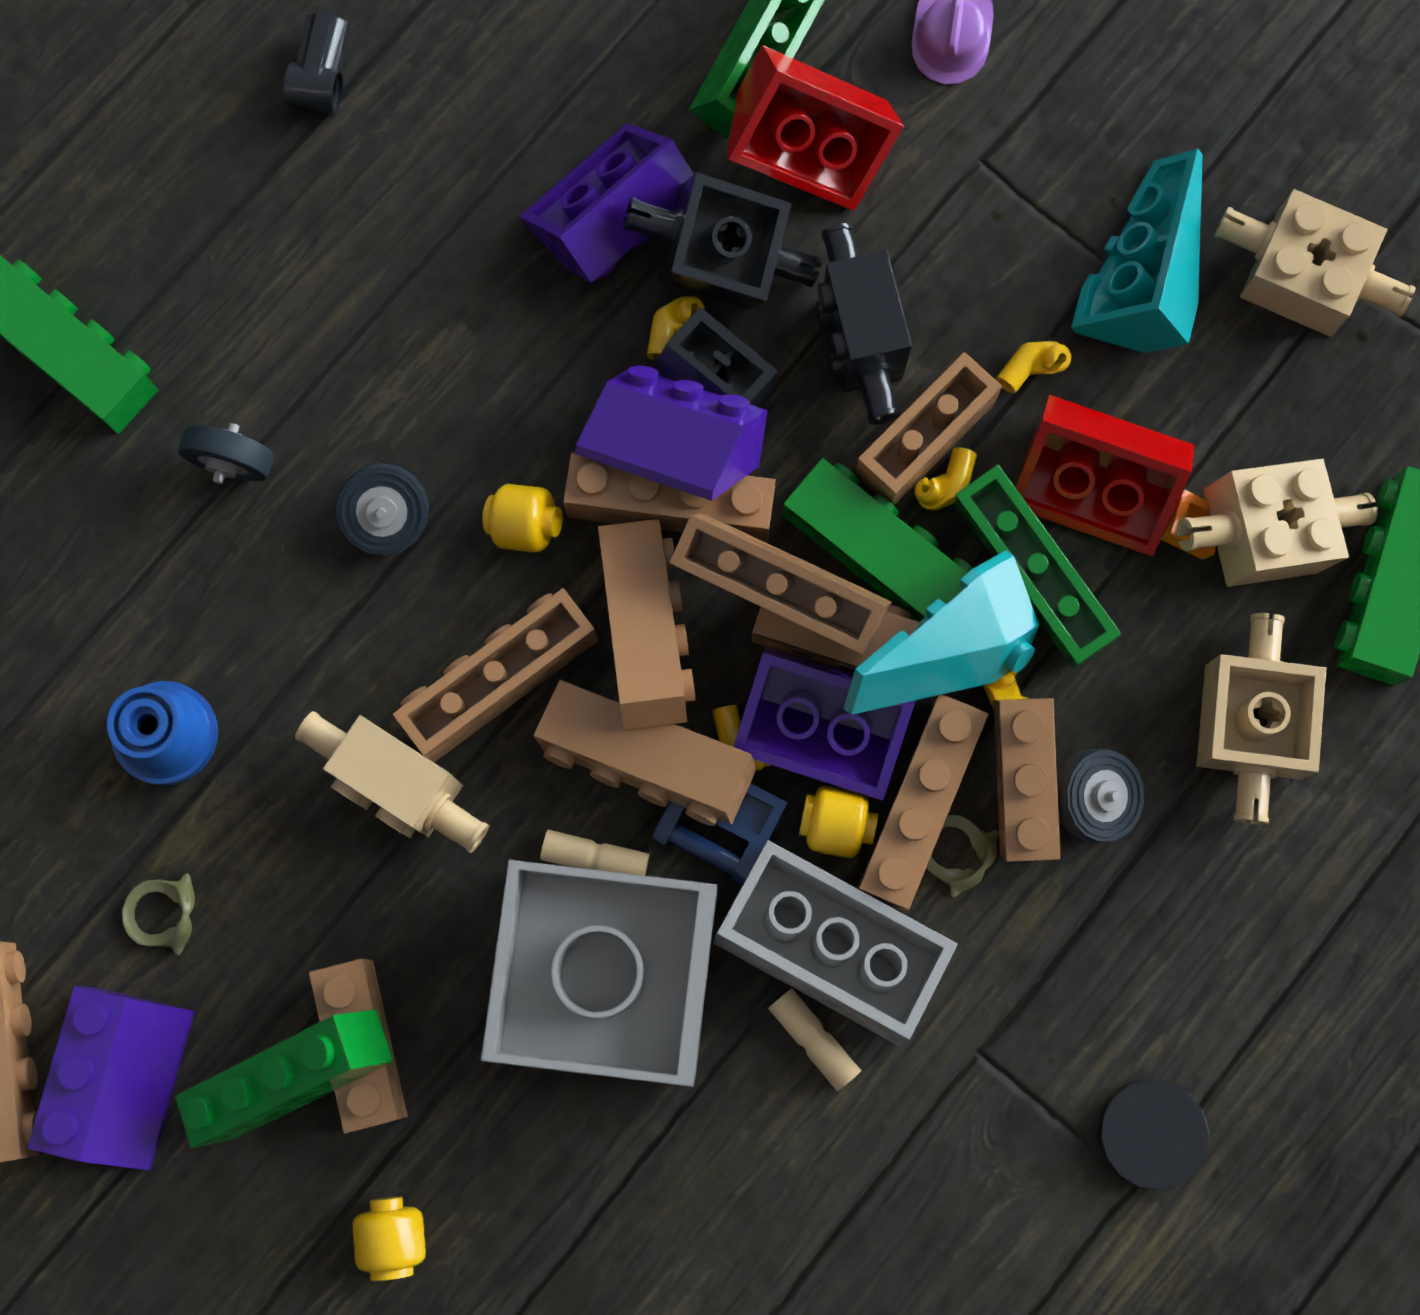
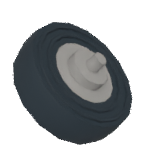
(225, 453)
(382, 509)
(1099, 795)

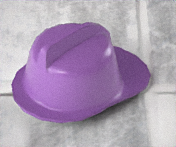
(952, 38)

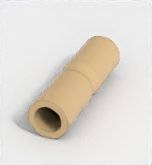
(587, 854)
(819, 1044)

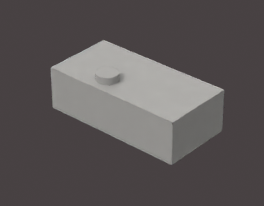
(835, 944)

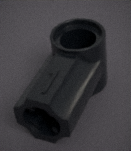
(317, 77)

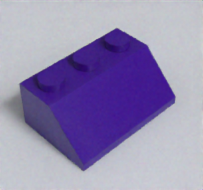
(586, 208)
(674, 432)
(801, 725)
(111, 1079)

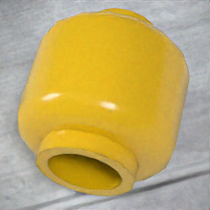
(522, 518)
(837, 821)
(389, 1239)

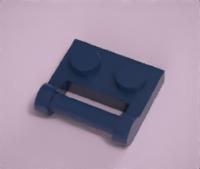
(753, 824)

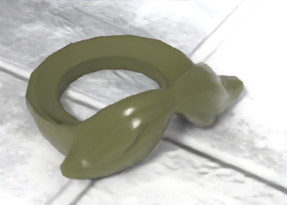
(982, 842)
(174, 937)

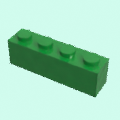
(769, 23)
(68, 350)
(872, 540)
(1054, 587)
(1385, 617)
(284, 1077)

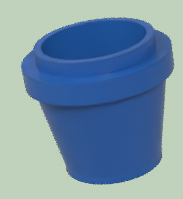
(180, 743)

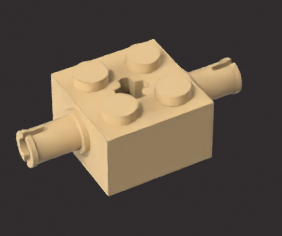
(1314, 263)
(1276, 522)
(1284, 695)
(401, 781)

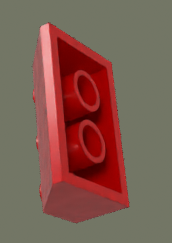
(810, 129)
(1104, 475)

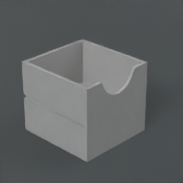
(600, 973)

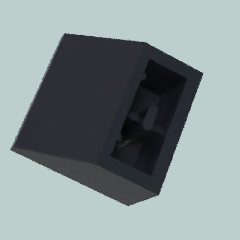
(717, 360)

